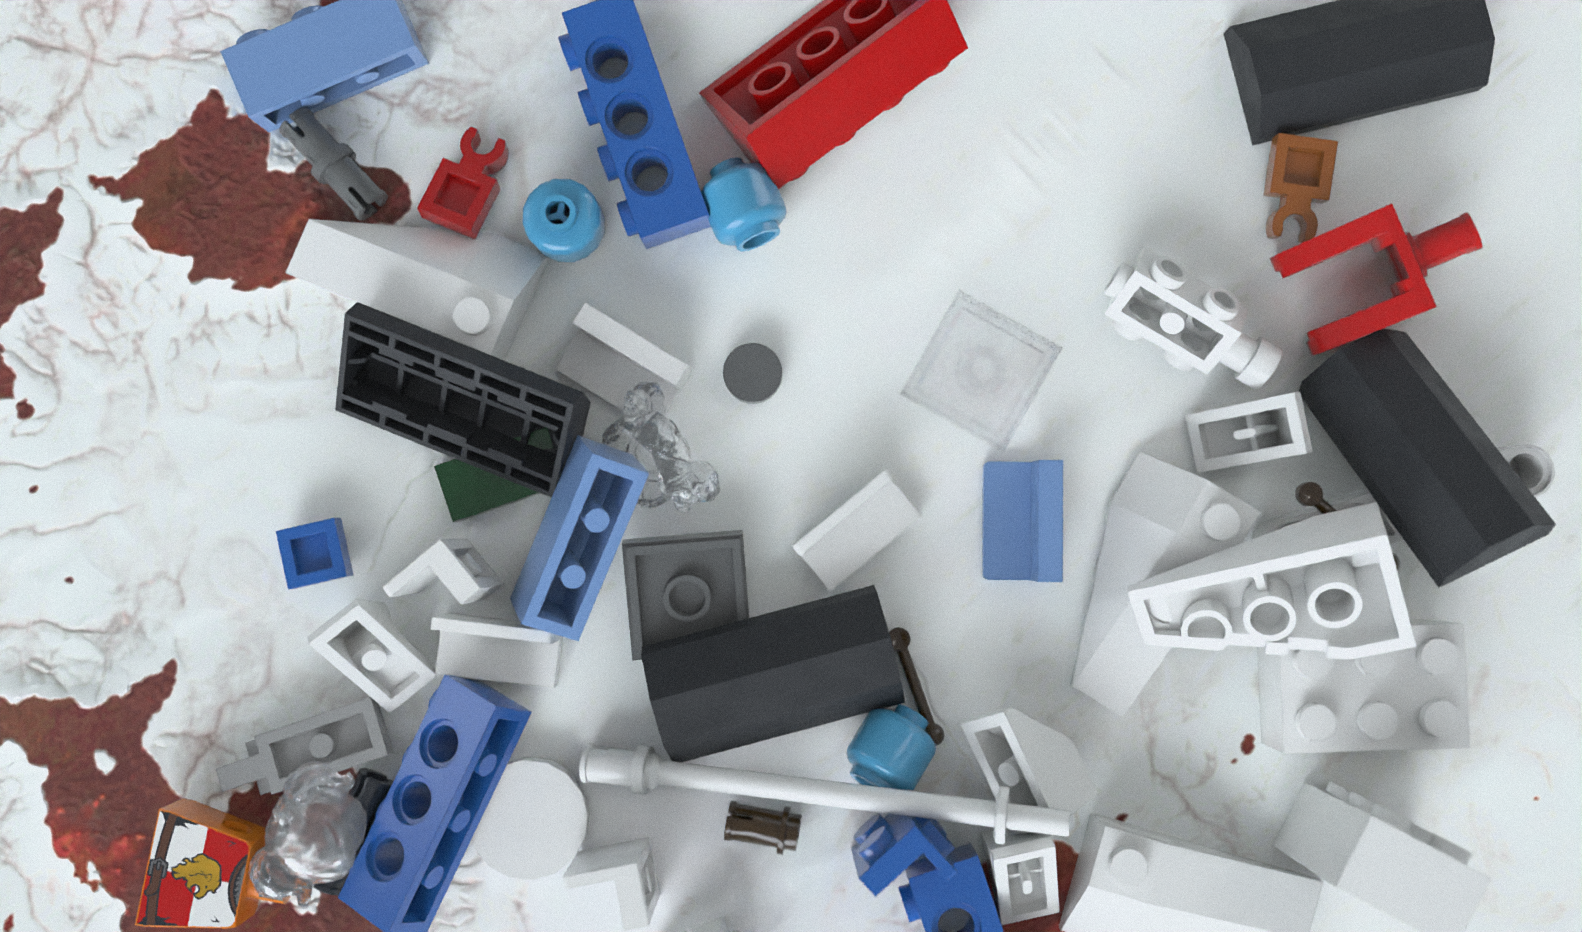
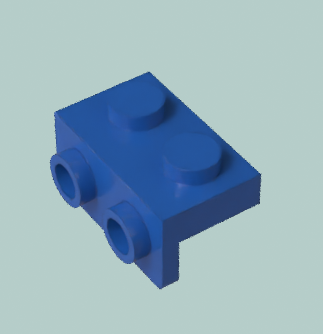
(893, 843)

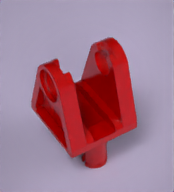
(1408, 256)

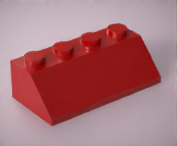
(830, 78)

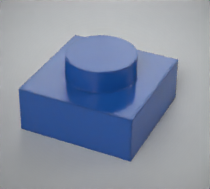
(314, 553)

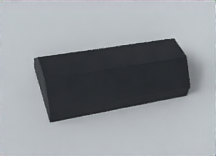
(1356, 61)
(456, 399)
(1422, 456)
(772, 674)

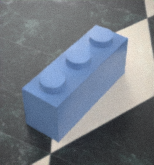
(322, 58)
(578, 538)

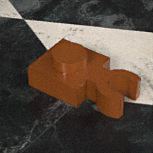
(1299, 175)

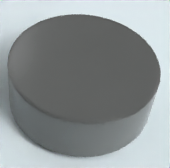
(752, 373)

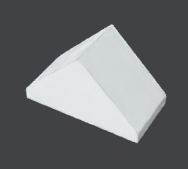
(1249, 432)
(1022, 875)

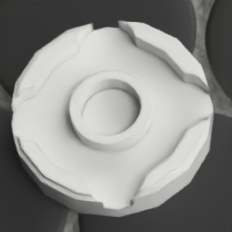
(533, 820)

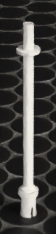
(645, 770)

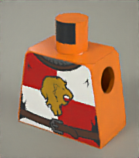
(200, 869)

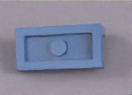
(1022, 520)

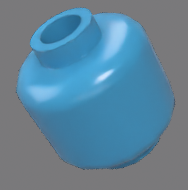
(743, 204)
(577, 234)
(891, 749)

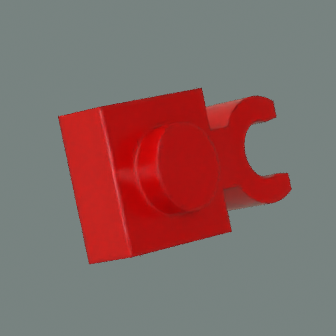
(464, 192)

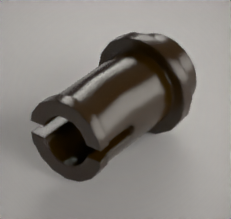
(763, 826)

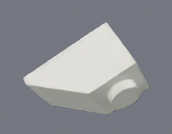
(1030, 759)

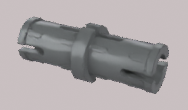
(333, 163)

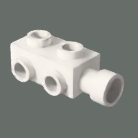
(1187, 319)

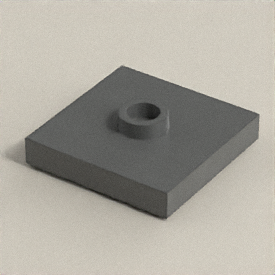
(683, 585)

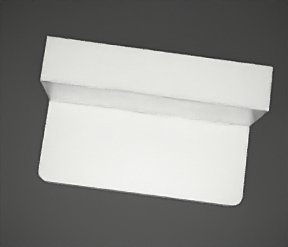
(615, 359)
(857, 530)
(456, 565)
(496, 650)
(631, 869)

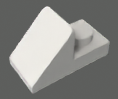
(373, 653)

